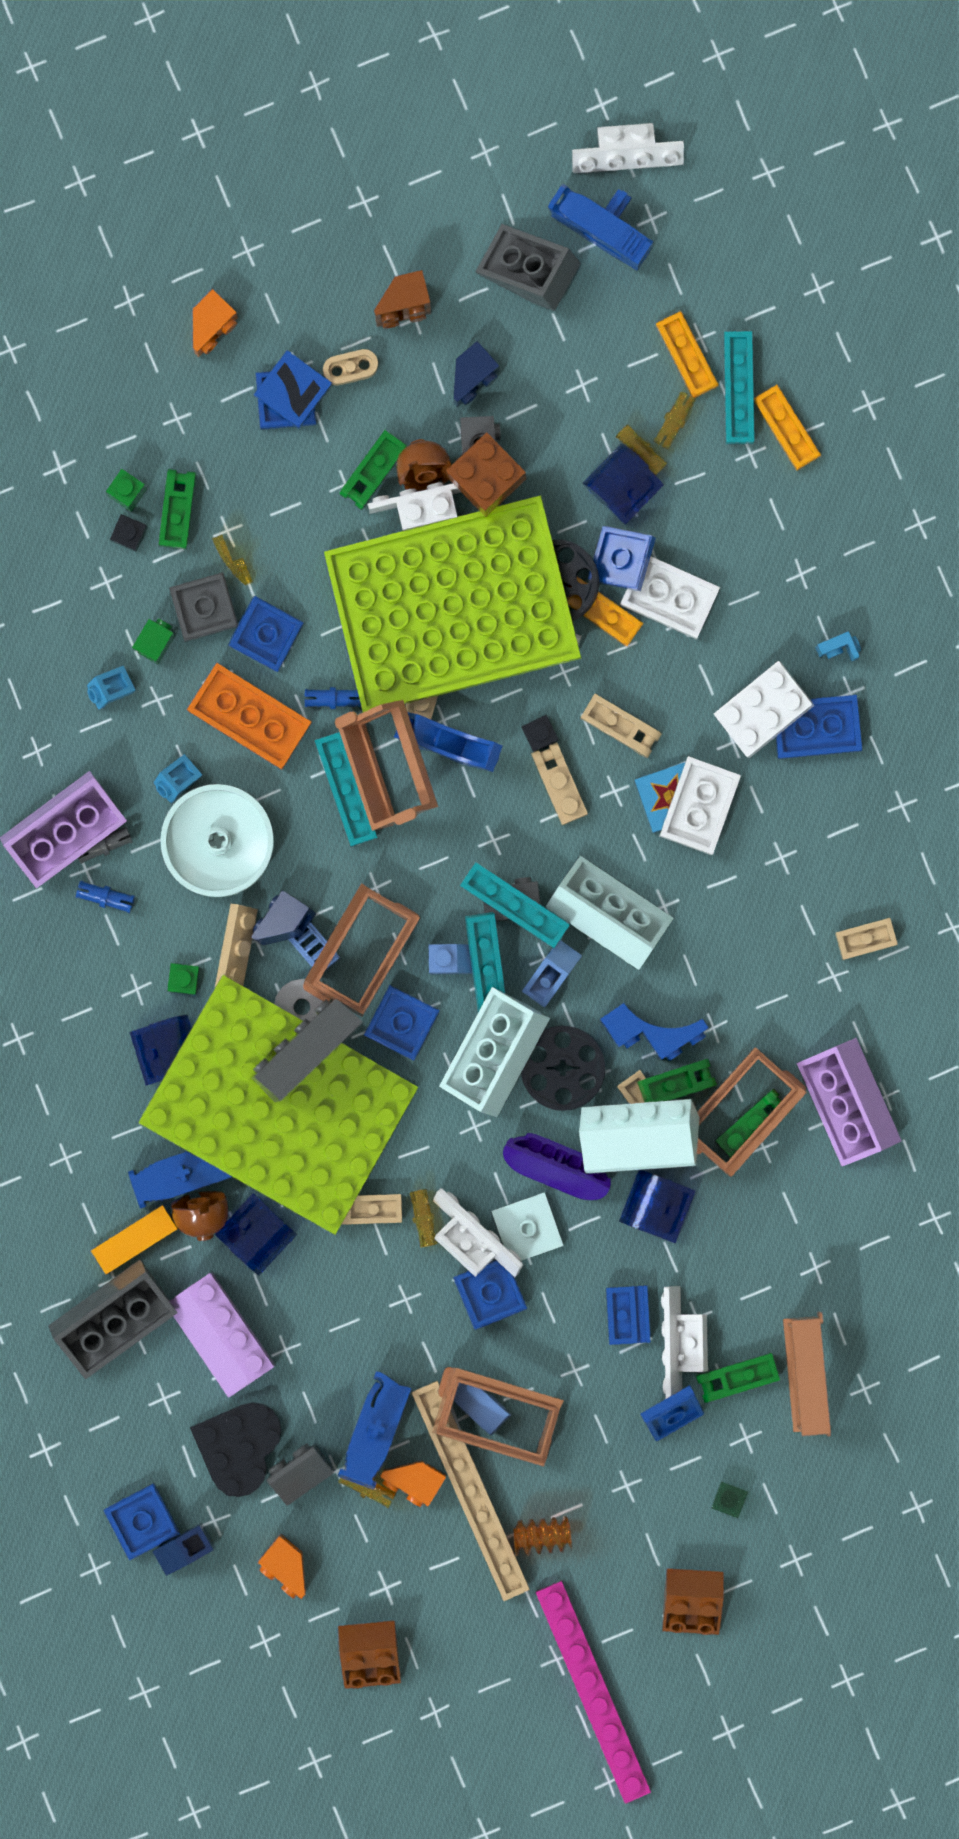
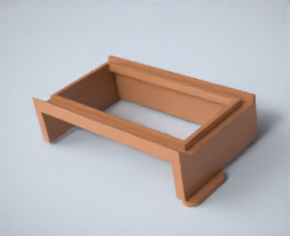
(367, 771)
(322, 991)
(766, 1127)
(807, 1375)
(447, 1390)

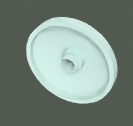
(217, 840)

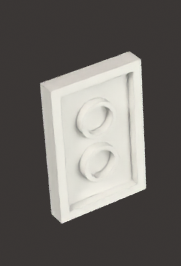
(672, 598)
(764, 709)
(699, 805)

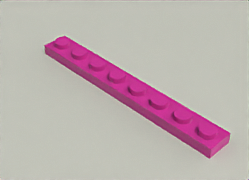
(593, 1692)

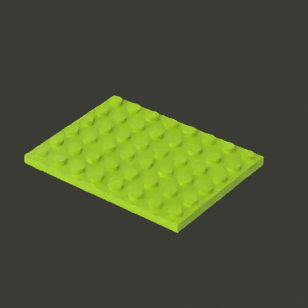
(452, 604)
(299, 1151)

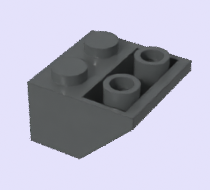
(300, 1474)

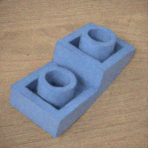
(481, 1407)

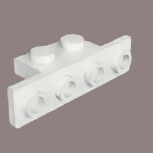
(627, 149)
(420, 507)
(470, 1241)
(684, 1341)

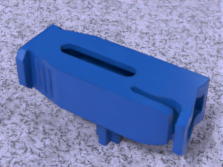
(602, 225)
(173, 1178)
(374, 1431)

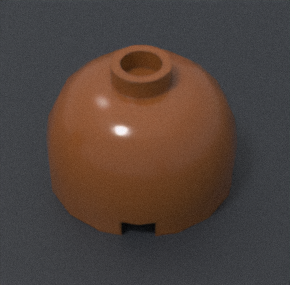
(422, 465)
(201, 1215)

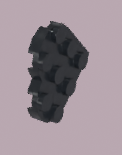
(237, 1445)

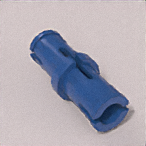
(331, 698)
(105, 896)

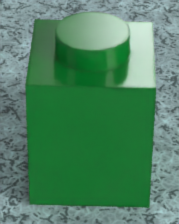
(126, 490)
(154, 640)

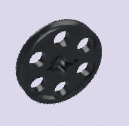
(569, 571)
(571, 1081)

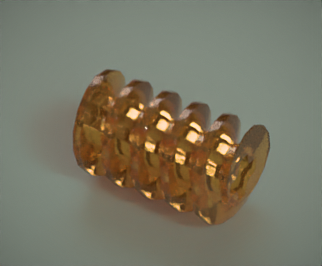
(542, 1536)

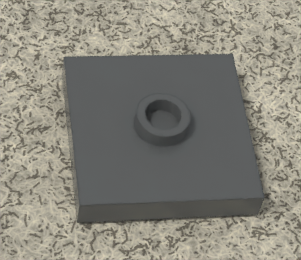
(203, 607)

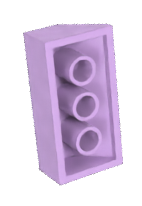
(62, 829)
(849, 1102)
(221, 1335)

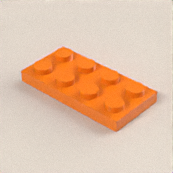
(249, 716)

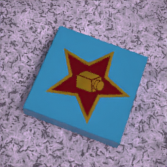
(657, 793)

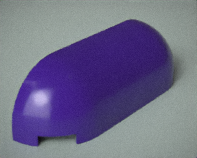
(554, 1166)

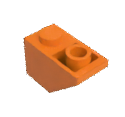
(210, 320)
(416, 1479)
(286, 1564)

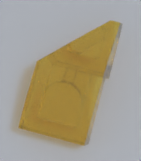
(237, 567)

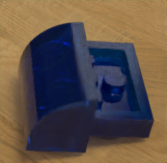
(623, 483)
(159, 1045)
(657, 1206)
(256, 1234)

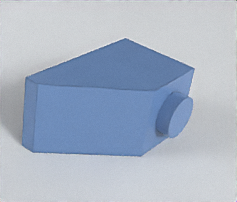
(449, 959)
(551, 973)

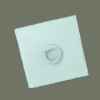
(528, 1227)

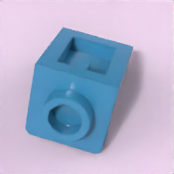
(834, 646)
(110, 687)
(176, 778)

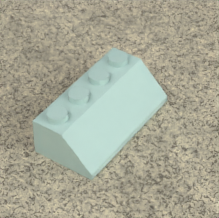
(609, 912)
(494, 1052)
(639, 1136)

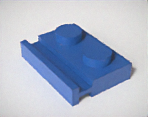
(628, 1315)

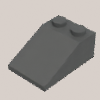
(529, 266)

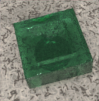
(729, 1499)

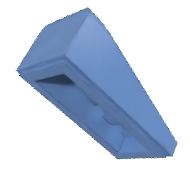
(319, 939)

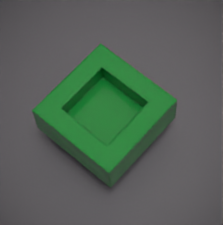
(183, 979)

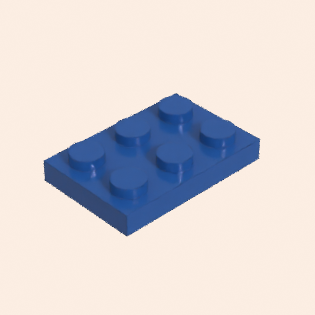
(825, 729)

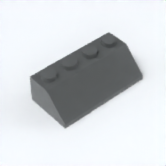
(306, 1049)
(112, 1319)

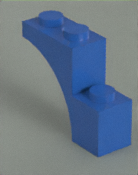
(454, 744)
(666, 1042)

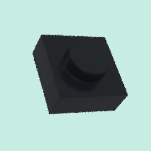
(128, 532)
(539, 733)

